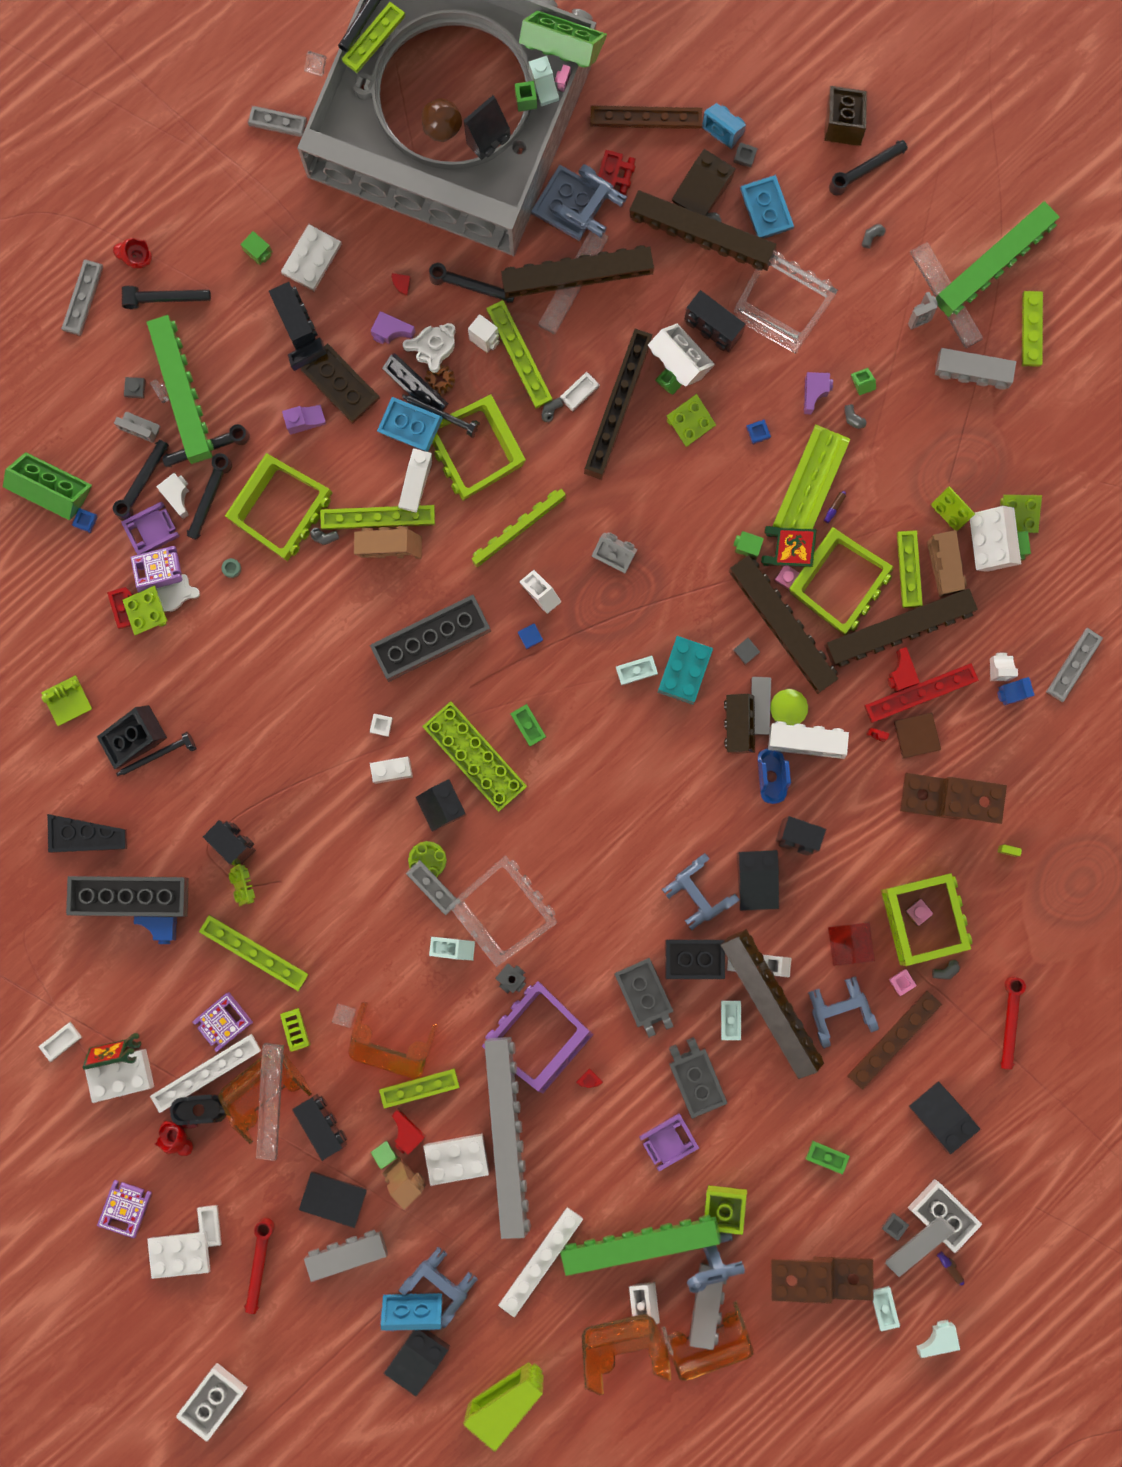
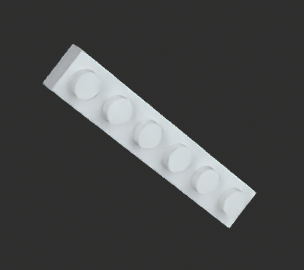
(206, 1072)
(540, 1262)

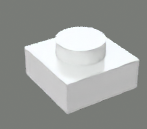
(381, 725)

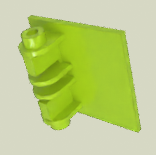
(691, 420)
(952, 509)
(1026, 509)
(145, 610)
(66, 700)
(237, 877)

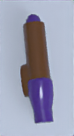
(835, 506)
(949, 1264)

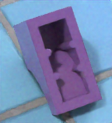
(388, 328)
(816, 386)
(303, 418)

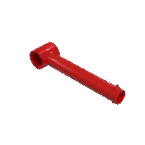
(1011, 1022)
(258, 1265)

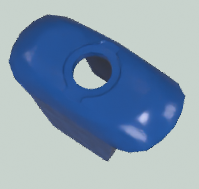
(773, 761)

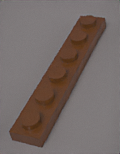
(646, 117)
(894, 1040)

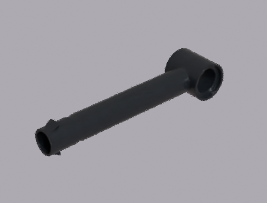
(358, 24)
(865, 168)
(465, 282)
(132, 296)
(218, 442)
(140, 481)
(209, 494)

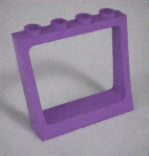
(564, 1056)

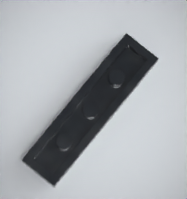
(412, 382)

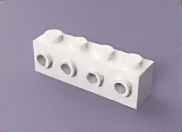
(807, 740)

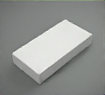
(579, 391)
(60, 1042)
(209, 1222)

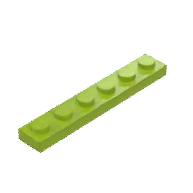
(519, 354)
(376, 517)
(524, 523)
(253, 953)

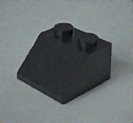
(440, 805)

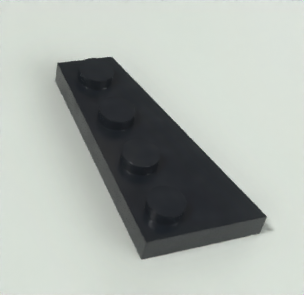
(78, 835)

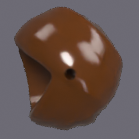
(441, 120)

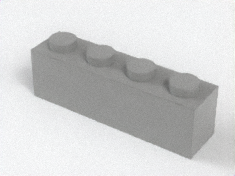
(975, 368)
(346, 1255)
(706, 1314)

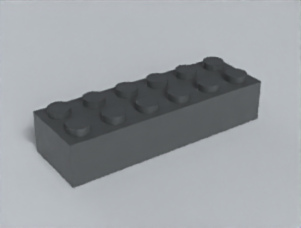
(430, 638)
(127, 896)

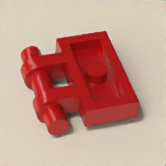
(610, 168)

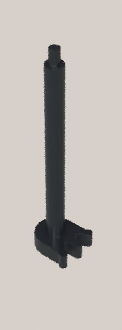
(471, 428)
(186, 740)

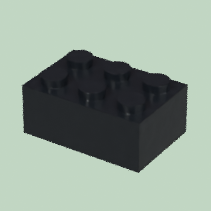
(293, 314)
(714, 321)
(800, 835)
(229, 843)
(694, 959)
(320, 1126)

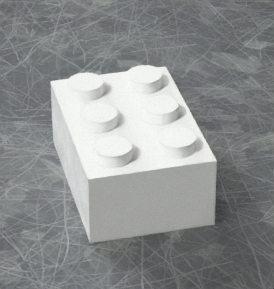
(681, 355)
(995, 539)
(120, 1078)
(456, 1159)
(939, 1201)
(211, 1402)

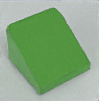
(668, 381)
(864, 381)
(384, 1155)

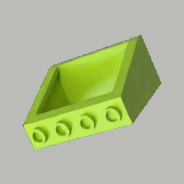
(898, 929)
(504, 1404)

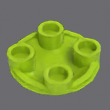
(789, 707)
(430, 855)

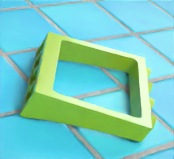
(504, 436)
(253, 490)
(805, 577)

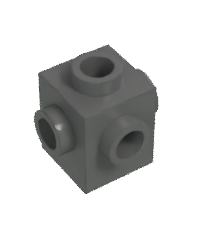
(503, 978)

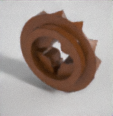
(441, 387)

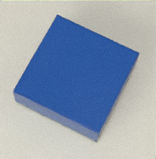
(758, 431)
(84, 520)
(530, 636)

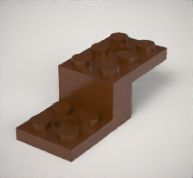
(953, 798)
(822, 1279)

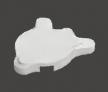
(433, 345)
(176, 594)

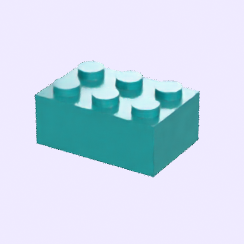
(685, 670)

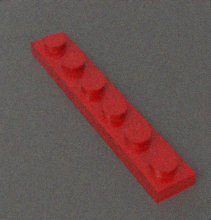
(921, 693)

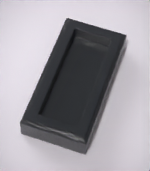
(307, 354)

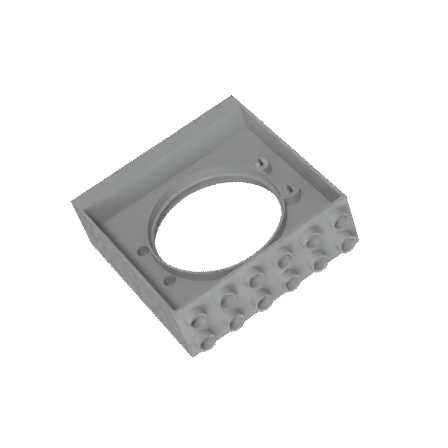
(474, 198)

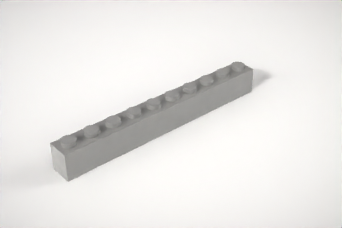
(506, 1138)

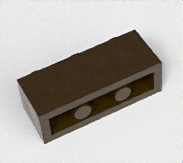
(740, 723)

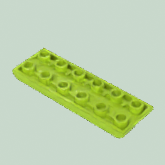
(812, 479)
(474, 756)

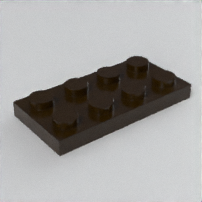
(341, 384)

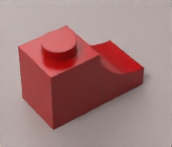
(904, 674)
(408, 1133)

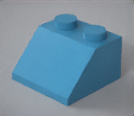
(723, 125)

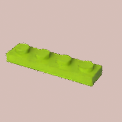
(373, 37)
(1032, 328)
(909, 569)
(419, 1088)

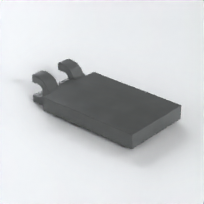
(645, 995)
(696, 1079)

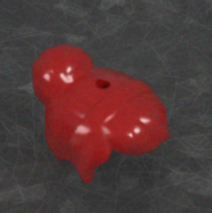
(130, 248)
(170, 1143)

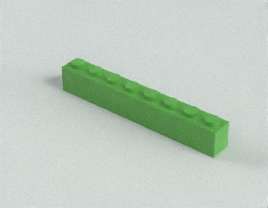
(998, 257)
(179, 389)
(641, 1245)

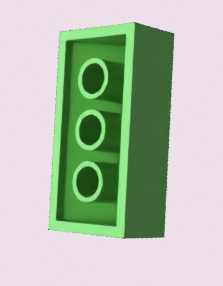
(561, 38)
(46, 485)

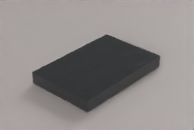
(333, 1199)

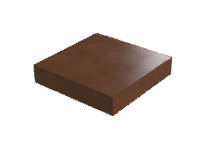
(917, 735)

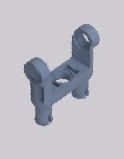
(603, 192)
(705, 911)
(823, 1011)
(719, 1271)
(457, 1293)

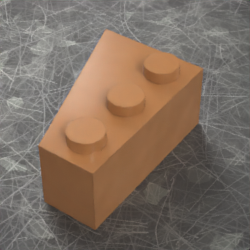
(387, 543)
(946, 563)
(404, 1183)

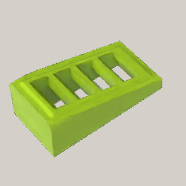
(301, 1027)

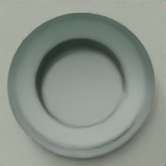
(231, 568)

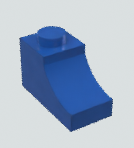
(1015, 691)
(161, 928)

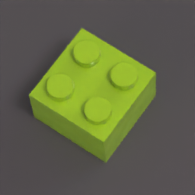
(728, 1207)

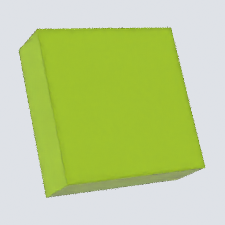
(1009, 850)

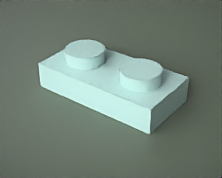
(636, 670)
(730, 1020)
(885, 1309)

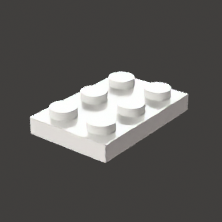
(311, 257)
(178, 1255)

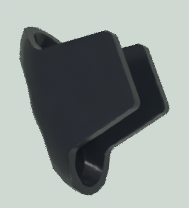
(182, 1110)

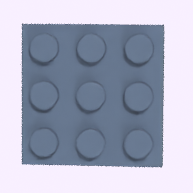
(568, 190)

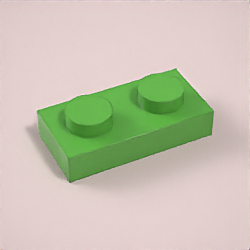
(528, 725)
(827, 1157)

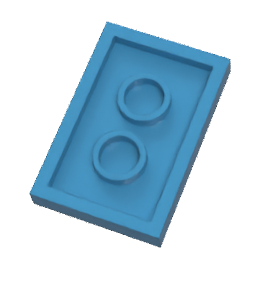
(766, 207)
(409, 424)
(411, 1312)

